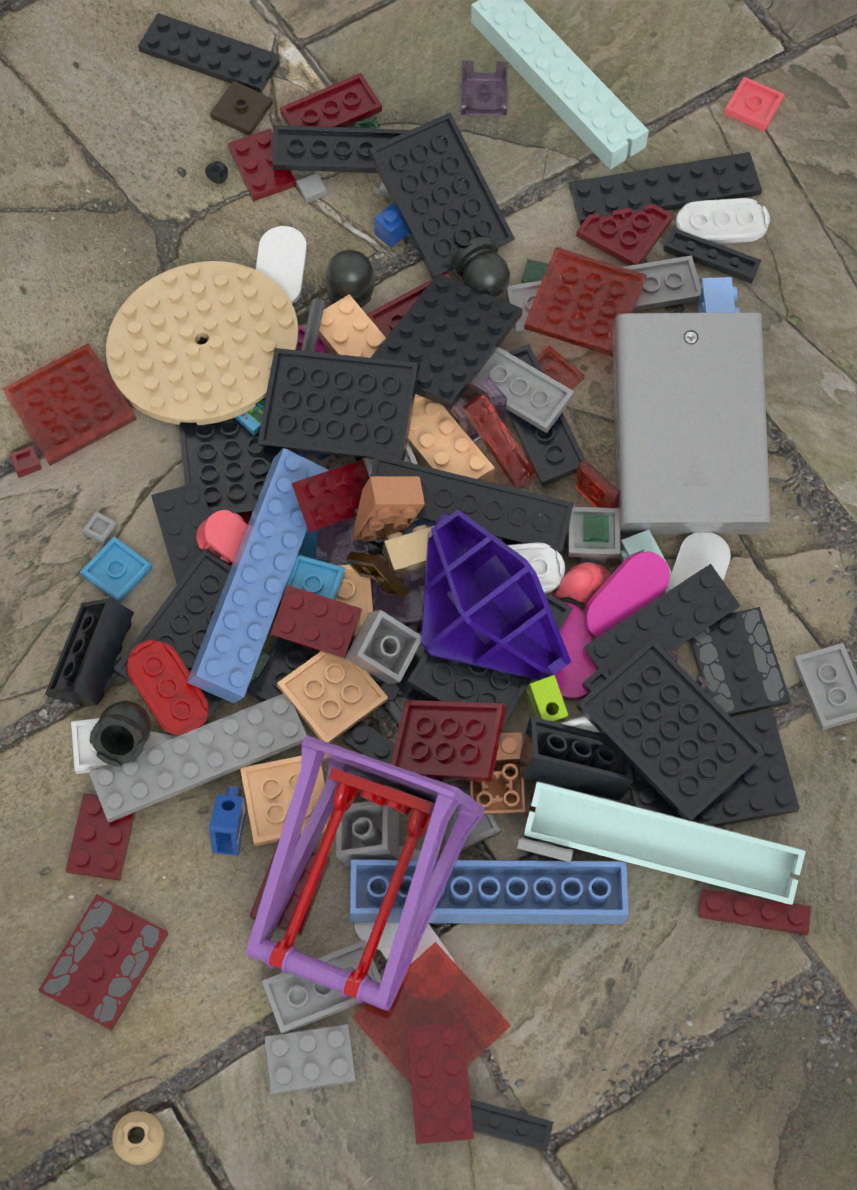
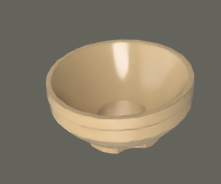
(150, 1146)

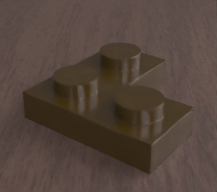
(378, 568)

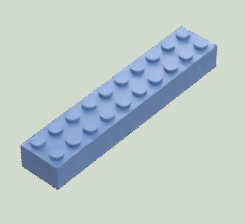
(254, 582)
(503, 892)

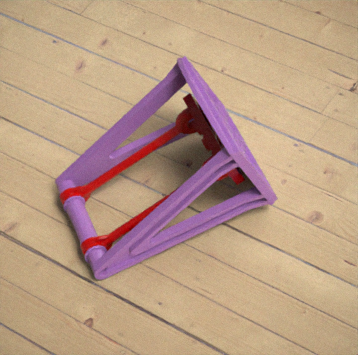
(293, 856)

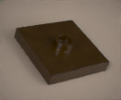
(241, 108)

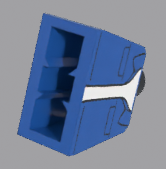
(227, 822)

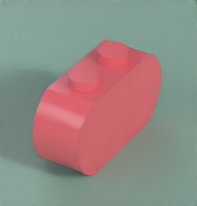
(222, 534)

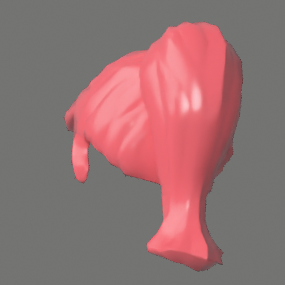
(582, 582)

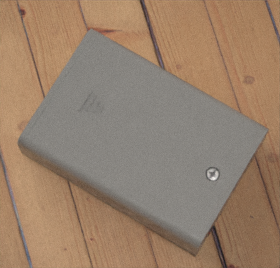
(690, 423)

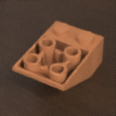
(387, 507)
(506, 789)

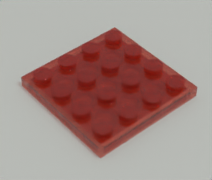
(582, 300)
(69, 404)
(430, 995)

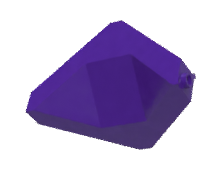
(486, 603)

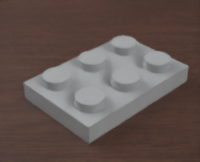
(829, 684)
(310, 1059)

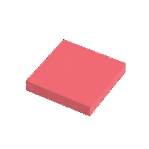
(754, 104)

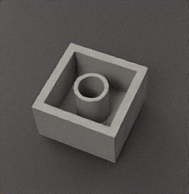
(384, 647)
(368, 833)

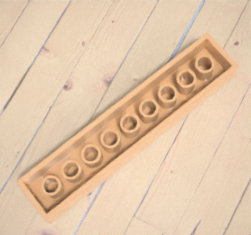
(433, 432)

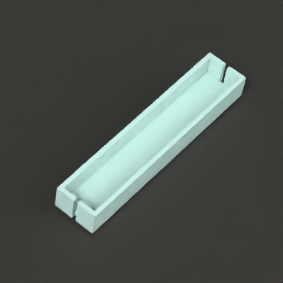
(561, 79)
(664, 842)

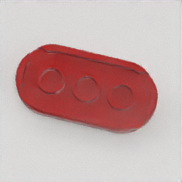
(163, 686)

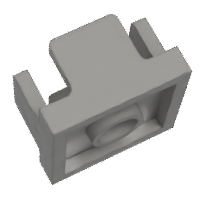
(593, 551)

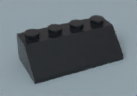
(90, 652)
(574, 759)

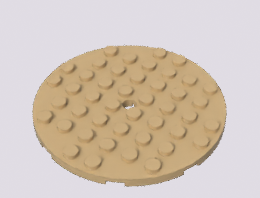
(157, 332)

